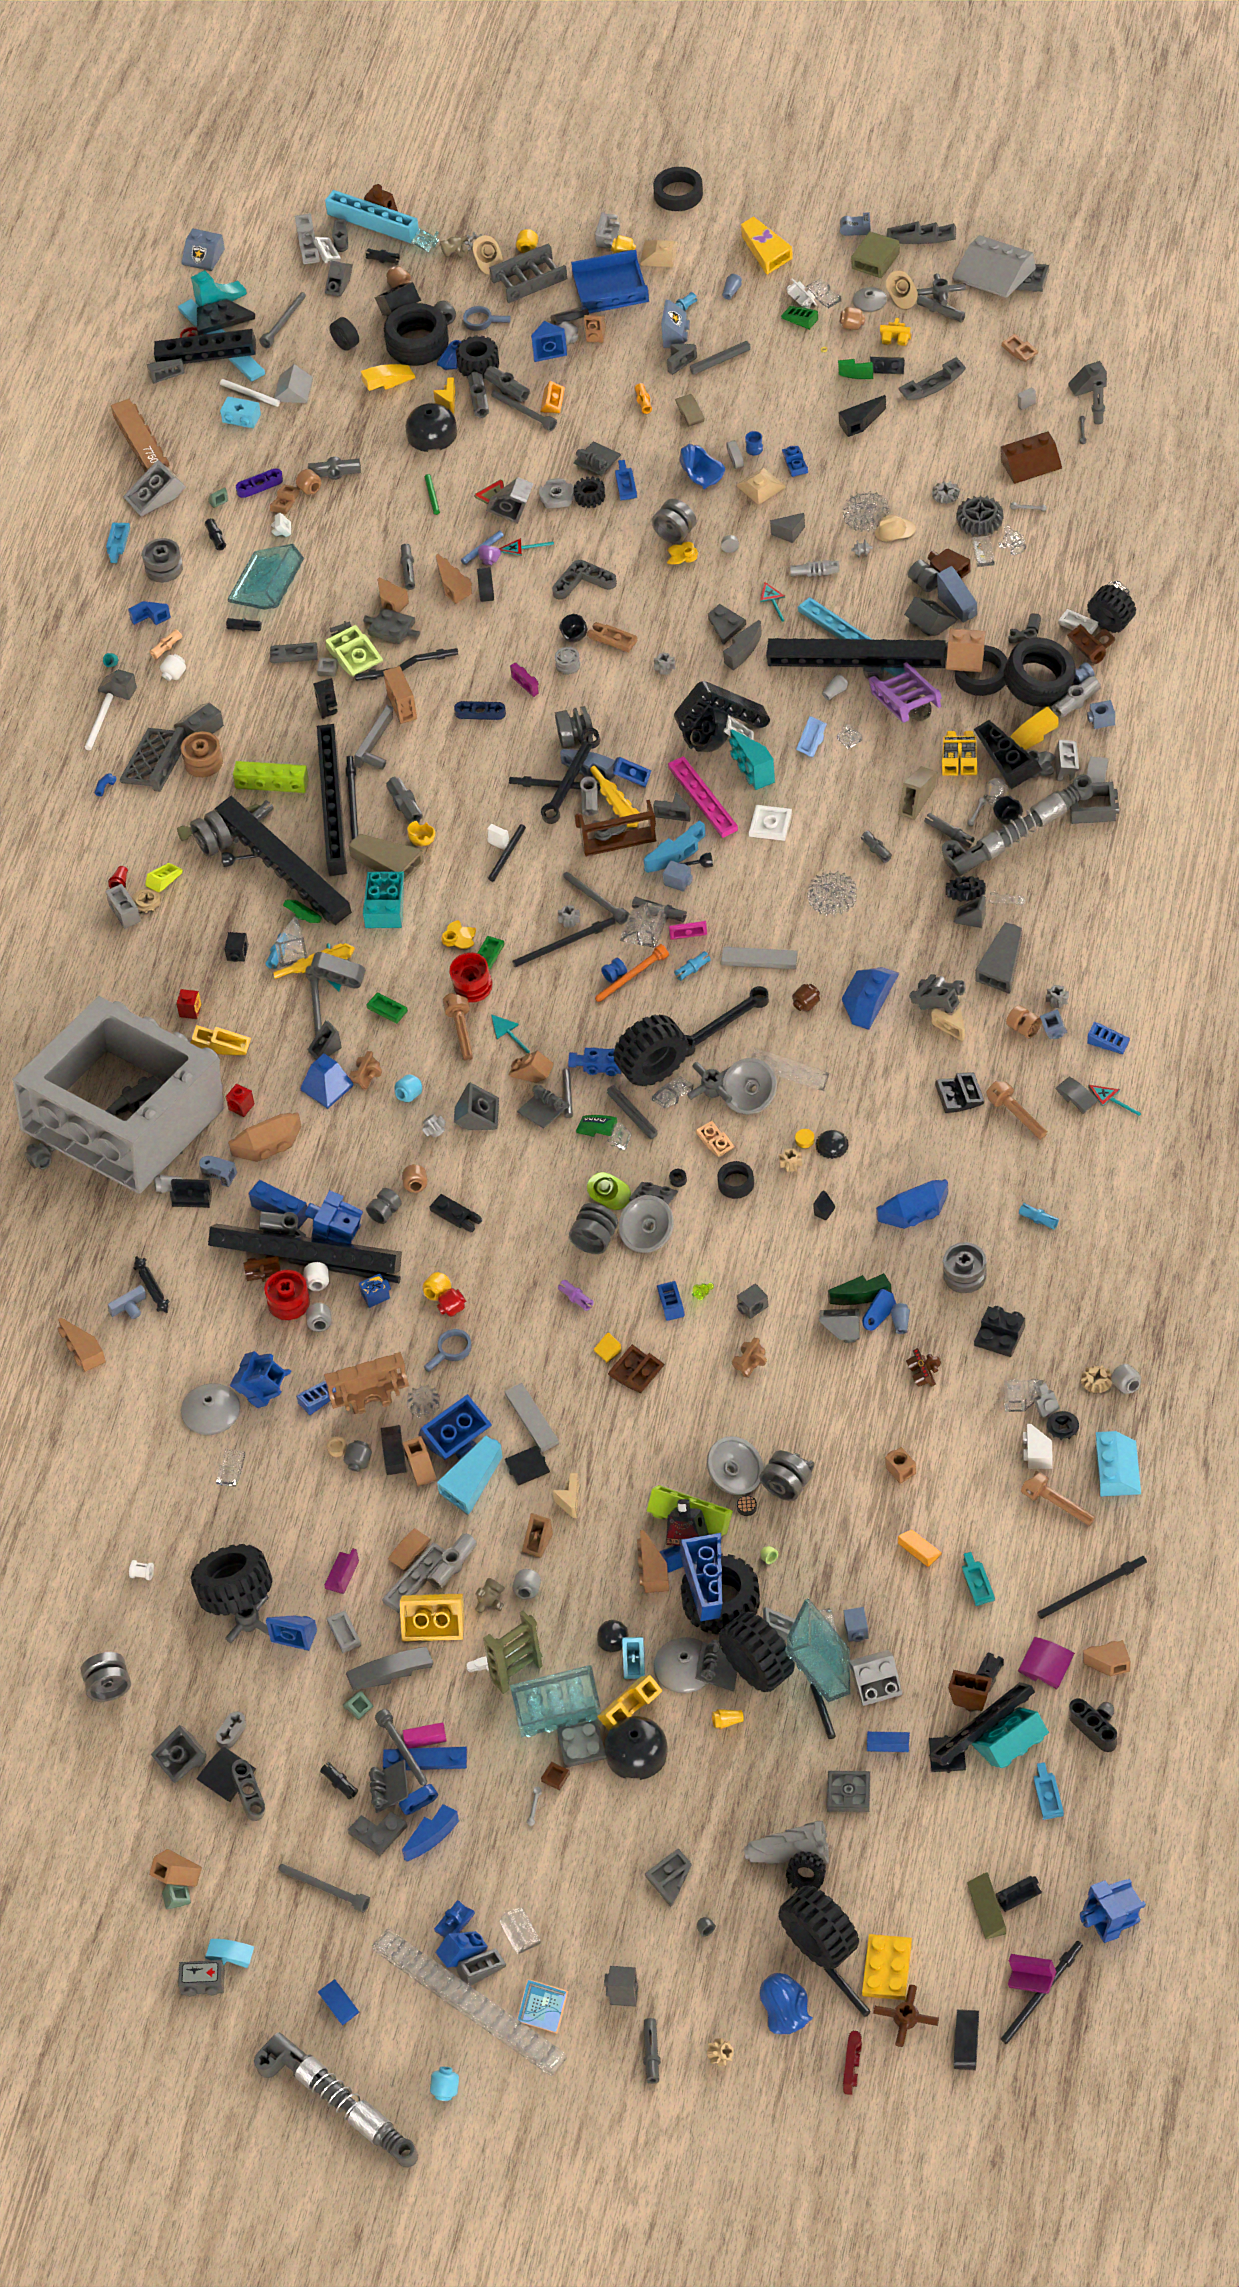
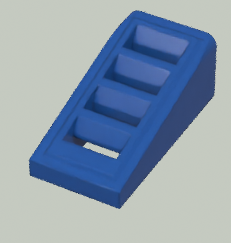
(1098, 1041)
(671, 1301)
(304, 1397)

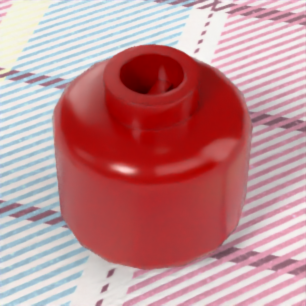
(451, 1302)

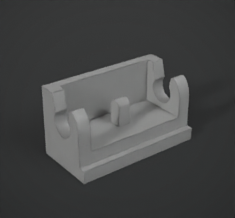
(606, 230)
(1066, 759)

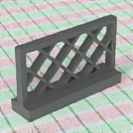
(165, 760)

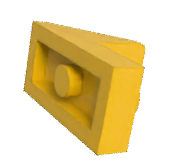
(447, 396)

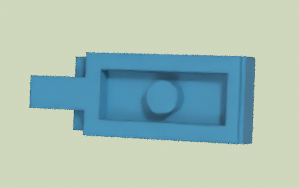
(117, 540)
(1047, 1793)

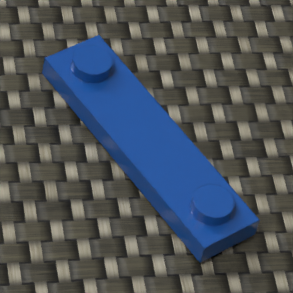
(429, 1758)

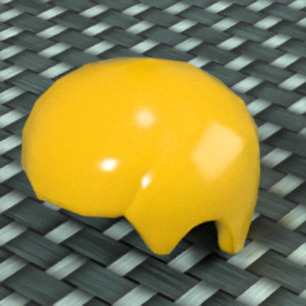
(420, 834)

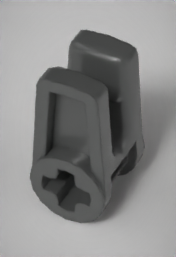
(340, 235)

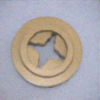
(141, 896)
(1101, 1384)

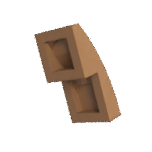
(1021, 350)
(285, 499)
(408, 1548)

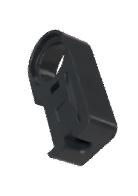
(990, 1667)

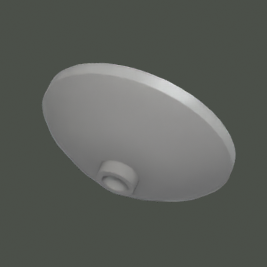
(739, 1083)
(636, 1223)
(213, 1416)
(742, 1461)
(678, 1673)

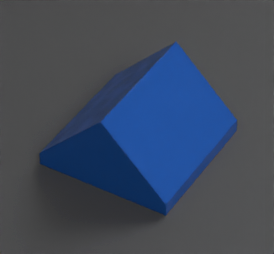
(548, 342)

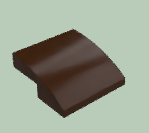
(636, 1369)

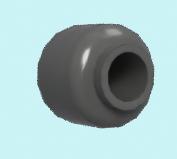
(447, 310)
(357, 1455)

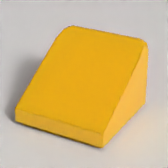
(608, 1347)

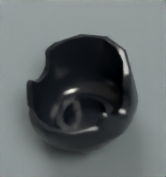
(573, 628)
(1007, 809)
(611, 1634)

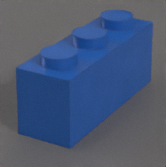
(273, 1200)

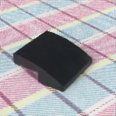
(569, 315)
(959, 1092)
(218, 1776)

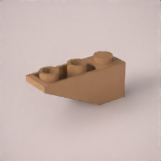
(454, 583)
(84, 1345)
(654, 1566)

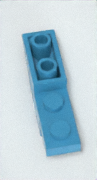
(676, 850)

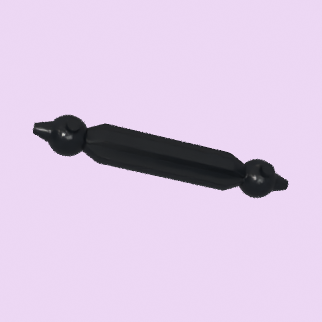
(151, 1284)

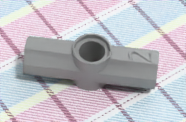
(1076, 696)
(446, 1569)

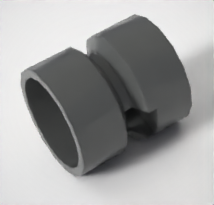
(923, 575)
(383, 1207)

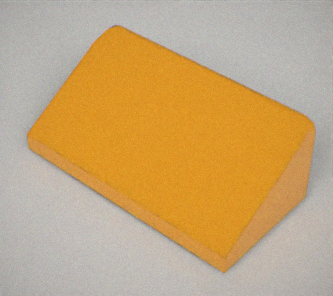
(552, 398)
(919, 1547)

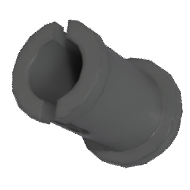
(340, 628)

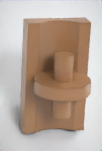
(367, 1069)
(752, 1357)

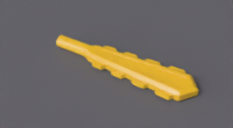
(616, 798)
(340, 950)

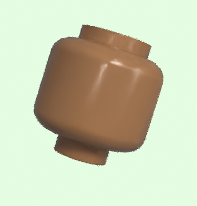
(397, 276)
(852, 318)
(308, 481)
(414, 1178)

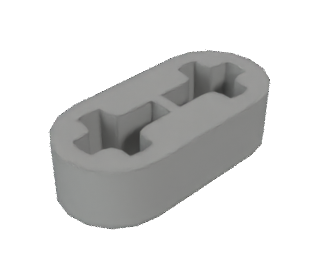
(735, 454)
(233, 1730)

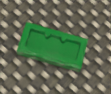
(301, 911)
(491, 949)
(387, 1007)

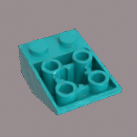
(752, 760)
(384, 900)

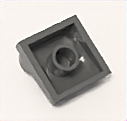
(179, 1754)

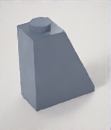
(955, 595)

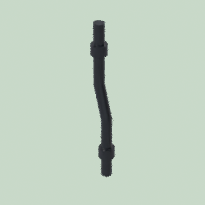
(439, 654)

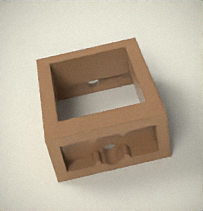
(400, 694)

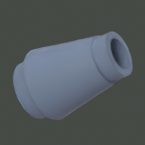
(731, 286)
(900, 1317)

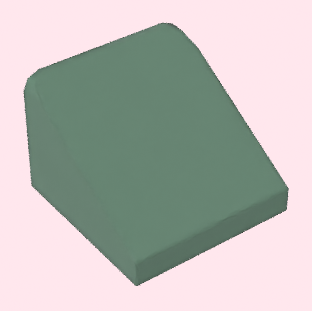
(218, 497)
(358, 1705)
(175, 1896)

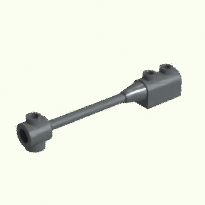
(129, 1100)

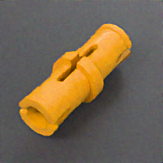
(643, 398)

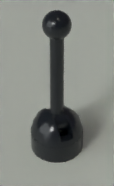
(228, 858)
(705, 860)

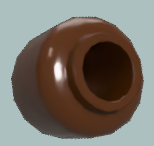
(806, 997)

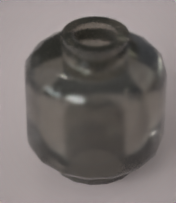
(920, 713)

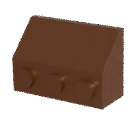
(1030, 457)

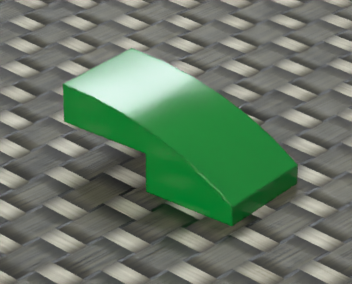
(849, 369)

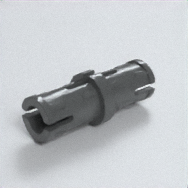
(876, 846)

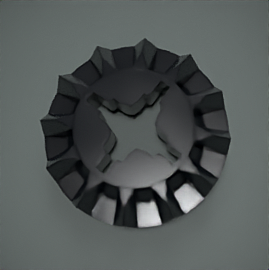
(1062, 1418)

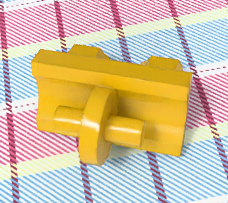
(895, 330)

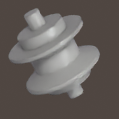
(861, 548)

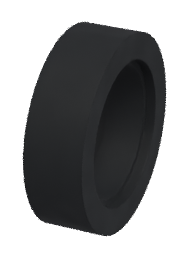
(681, 202)
(987, 686)

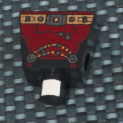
(684, 1523)

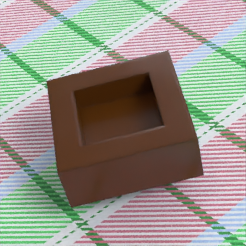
(555, 1775)

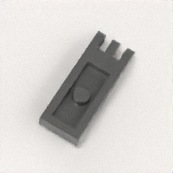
(294, 652)

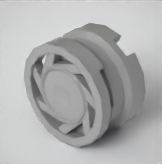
(567, 661)

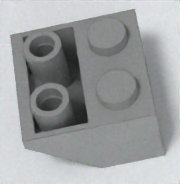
(875, 1677)

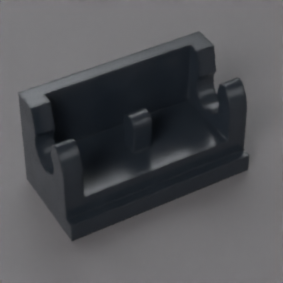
(325, 697)
(191, 1193)

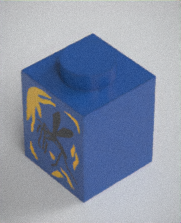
(375, 1290)

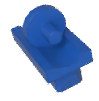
(454, 1919)

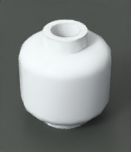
(173, 667)
(316, 1276)

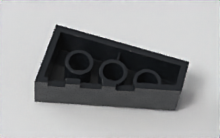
(1008, 756)

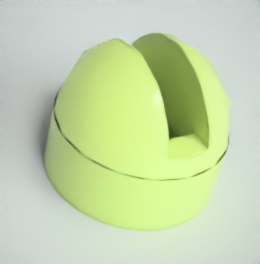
(769, 1554)

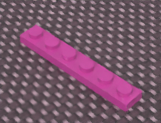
(703, 797)

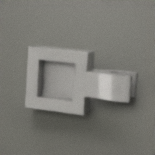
(1045, 1401)

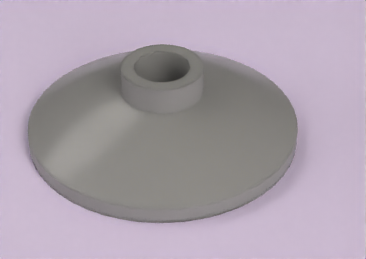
(869, 299)

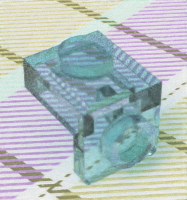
(425, 240)

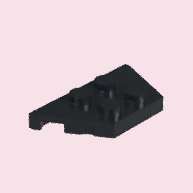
(221, 315)

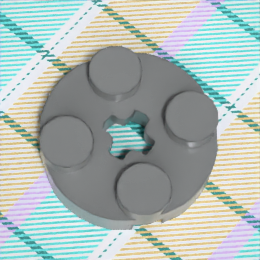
(553, 500)

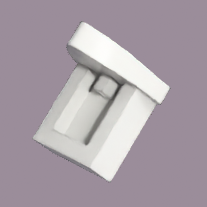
(498, 836)

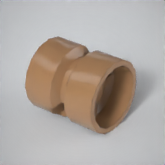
(1025, 1022)

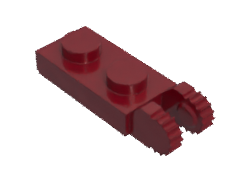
(852, 2060)

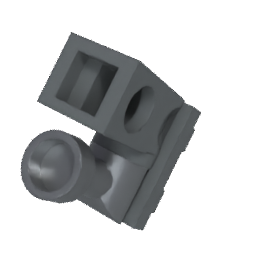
(938, 993)

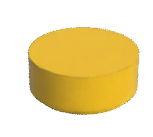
(804, 1138)

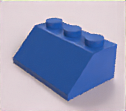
(454, 1427)

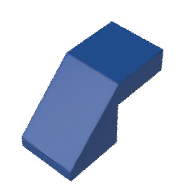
(155, 611)

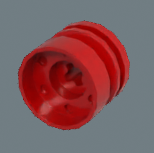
(471, 976)

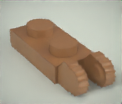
(612, 636)

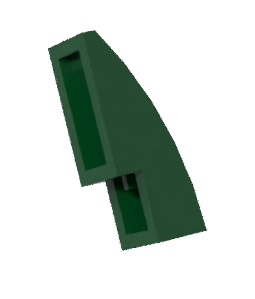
(858, 1290)

